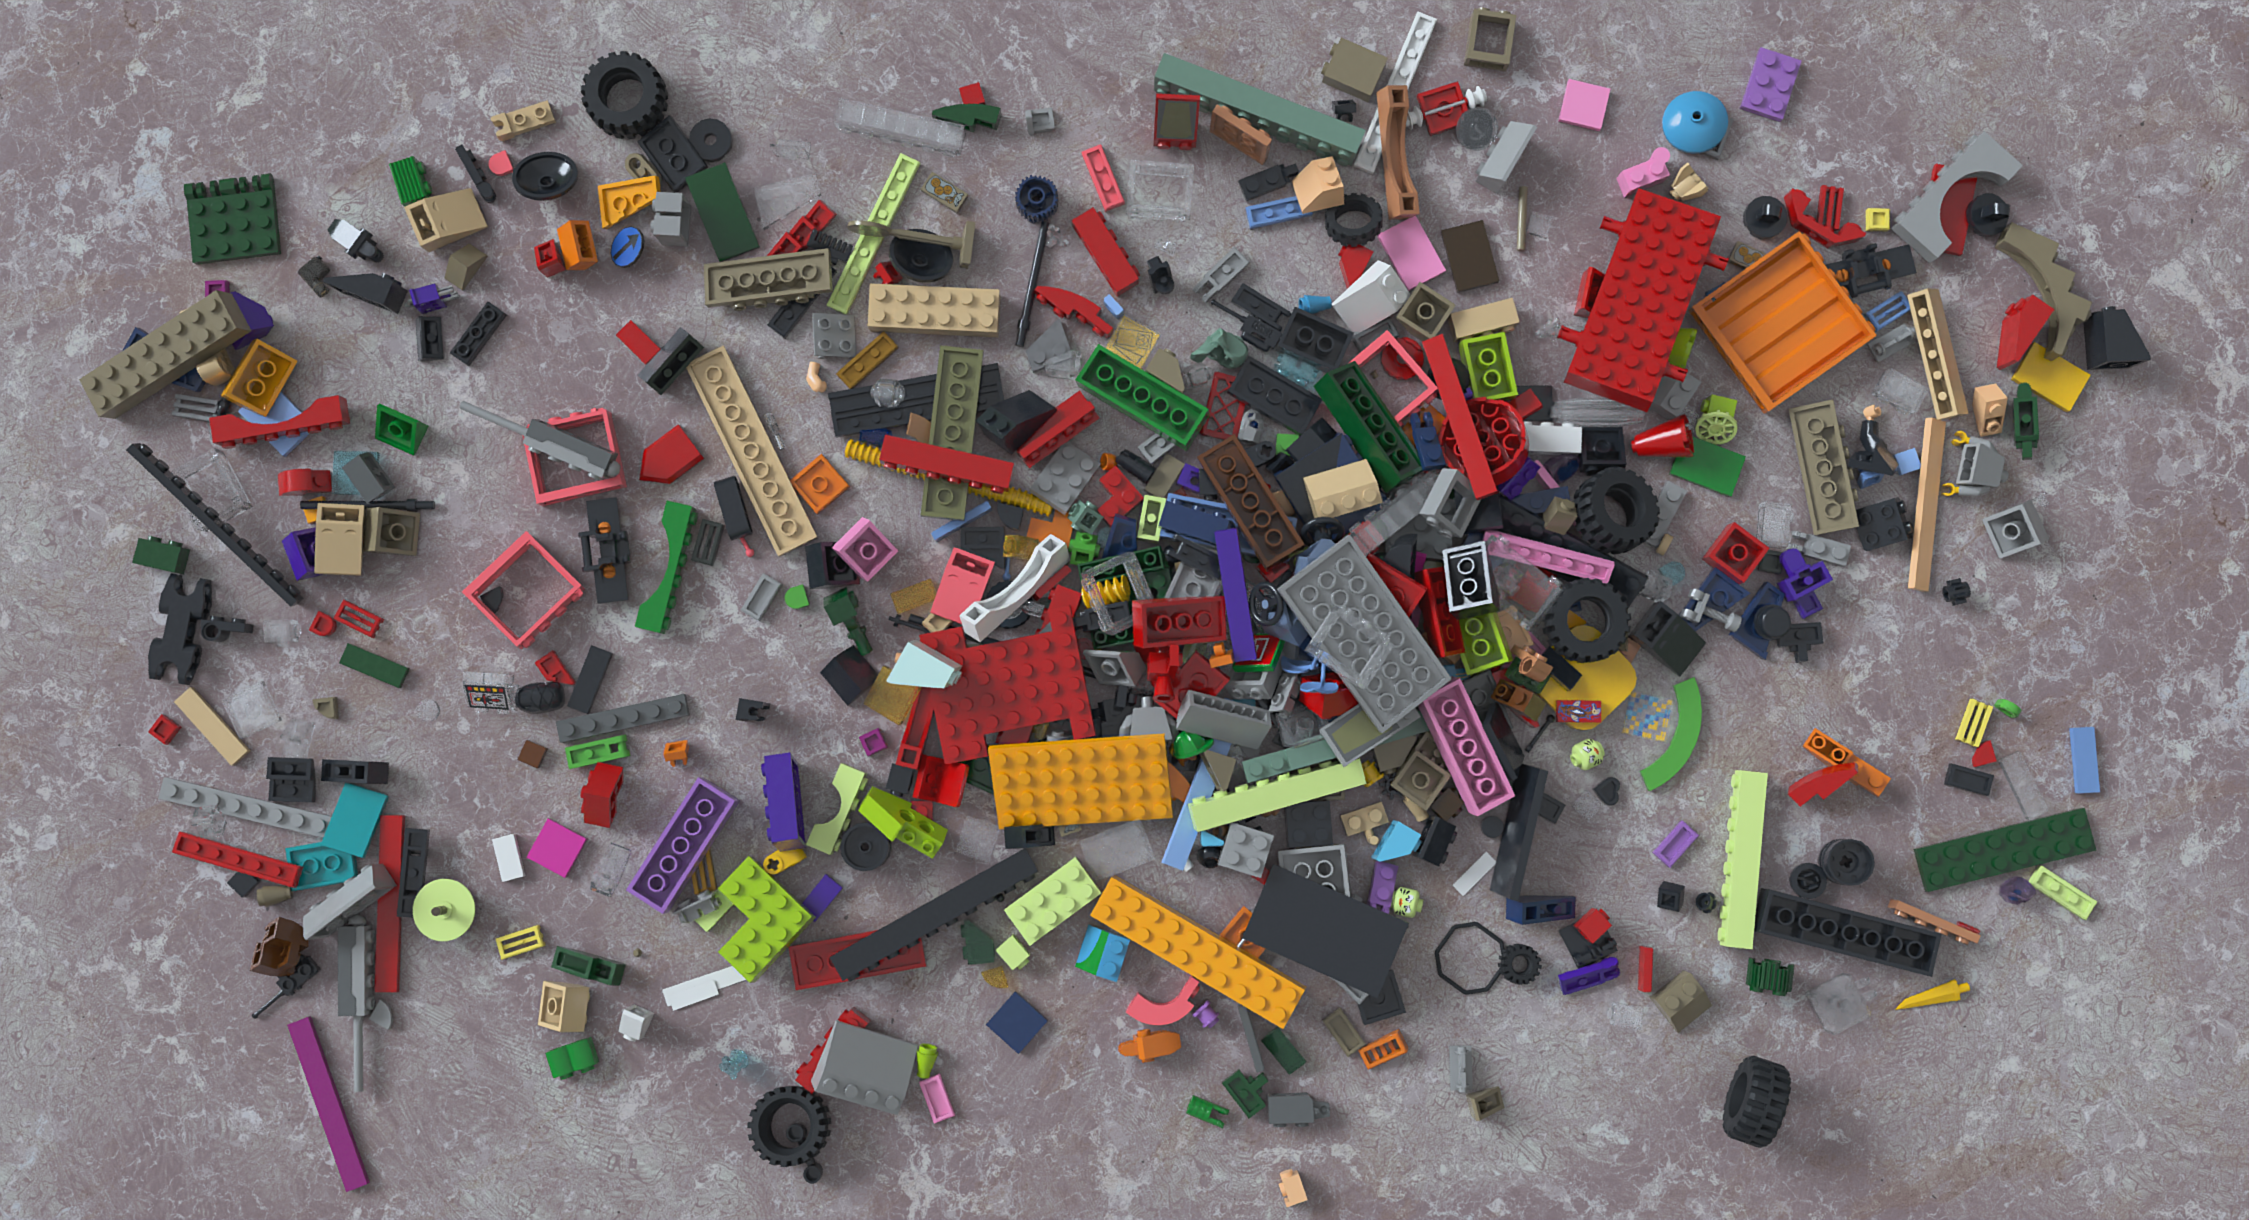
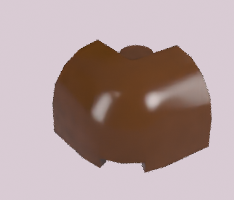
(279, 948)

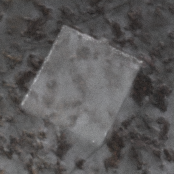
(978, 839)

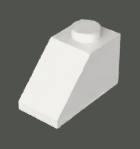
(635, 1022)

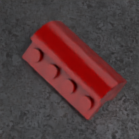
(1068, 421)

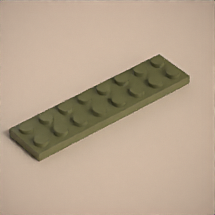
(953, 426)

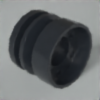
(1858, 866)

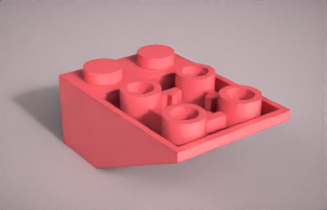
(961, 584)

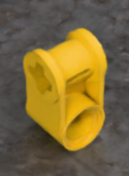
(785, 858)

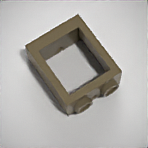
(1485, 59)

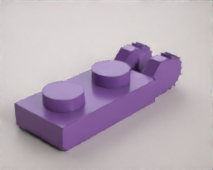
(1382, 885)

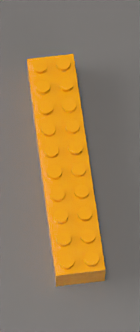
(1198, 951)

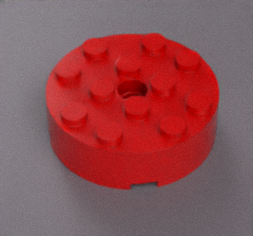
(1504, 436)

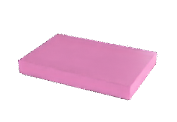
(1411, 253)

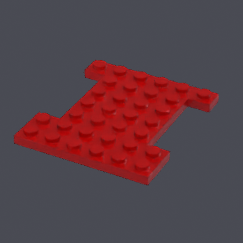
(1010, 686)

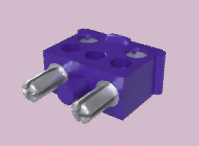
(431, 298)

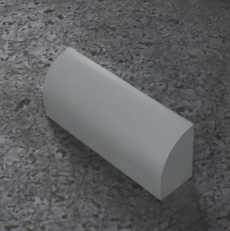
(1223, 719)

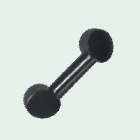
(814, 1171)

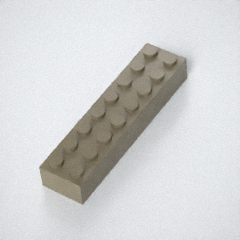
(165, 354)

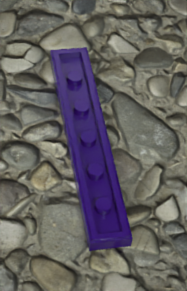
(1235, 594)

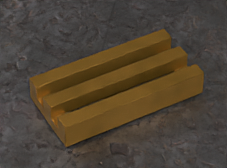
(697, 890)

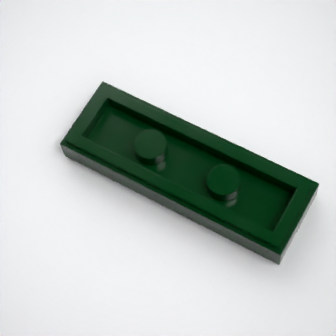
(374, 665)

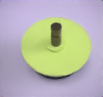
(444, 909)

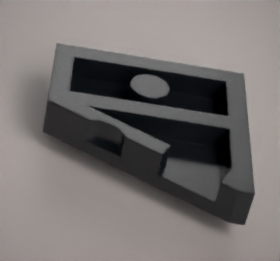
(984, 542)

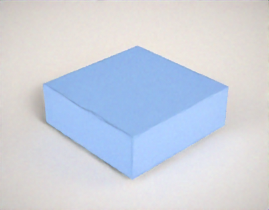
(1110, 303)
(1907, 461)

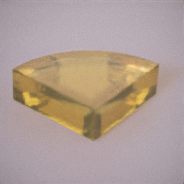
(995, 977)

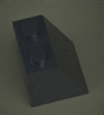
(2113, 341)

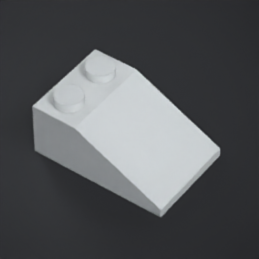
(1371, 298)

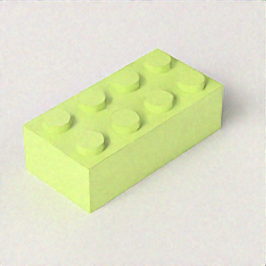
(1052, 901)

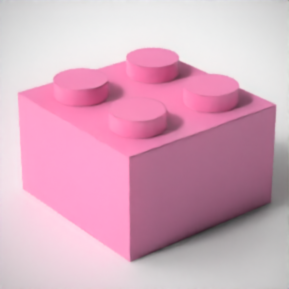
(865, 549)

